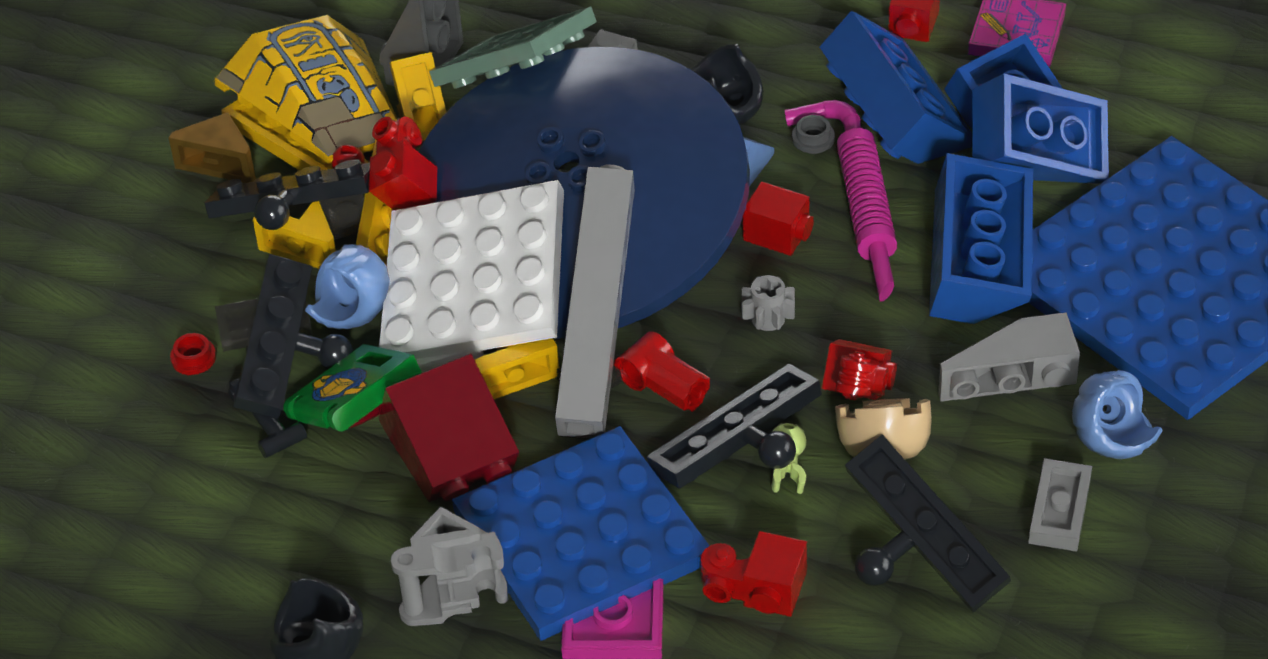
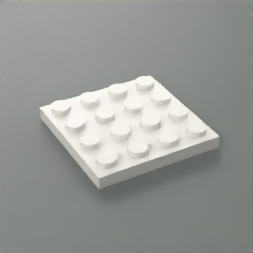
(474, 272)

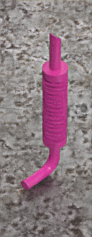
(863, 187)

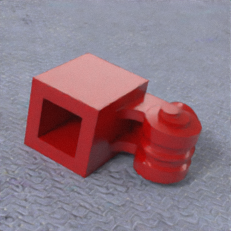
(398, 171)
(858, 370)
(764, 581)

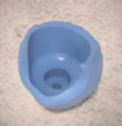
(349, 288)
(1123, 427)

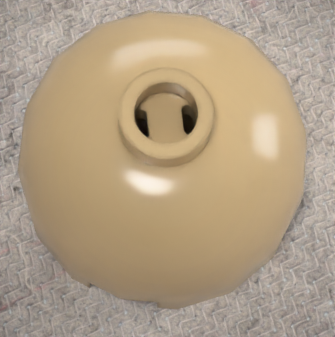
(902, 426)

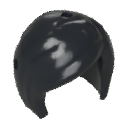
(734, 79)
(316, 622)

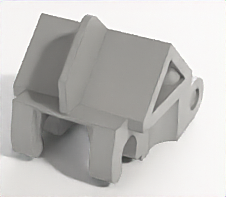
(459, 564)

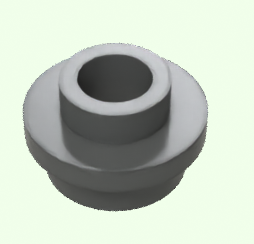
(813, 134)

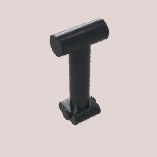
(278, 436)

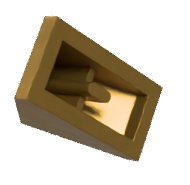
(213, 149)

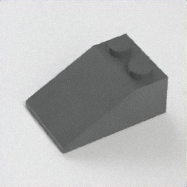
(424, 29)

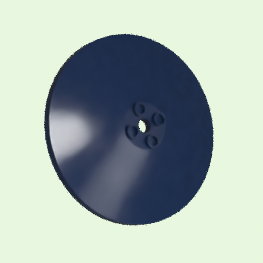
(608, 111)

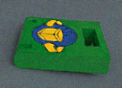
(350, 387)

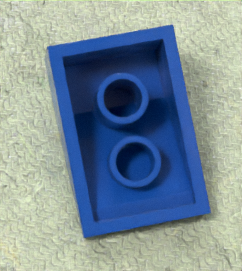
(1013, 58)
(1041, 129)

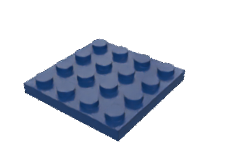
(584, 530)

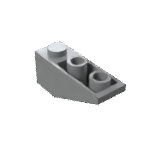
(1017, 358)

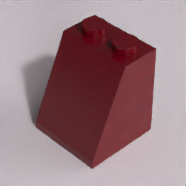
(448, 429)

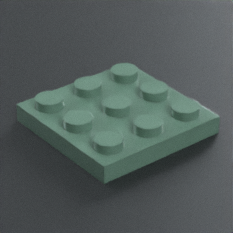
(518, 46)

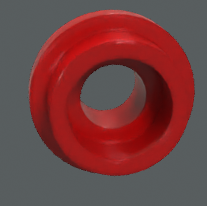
(192, 354)

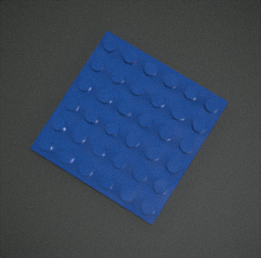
(1163, 275)

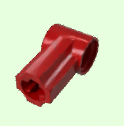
(654, 365)

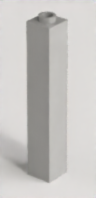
(595, 302)

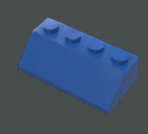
(894, 91)
(981, 239)

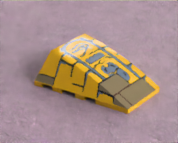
(313, 82)

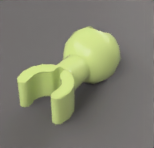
(796, 471)

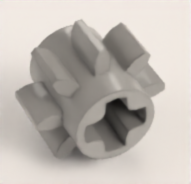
(768, 303)

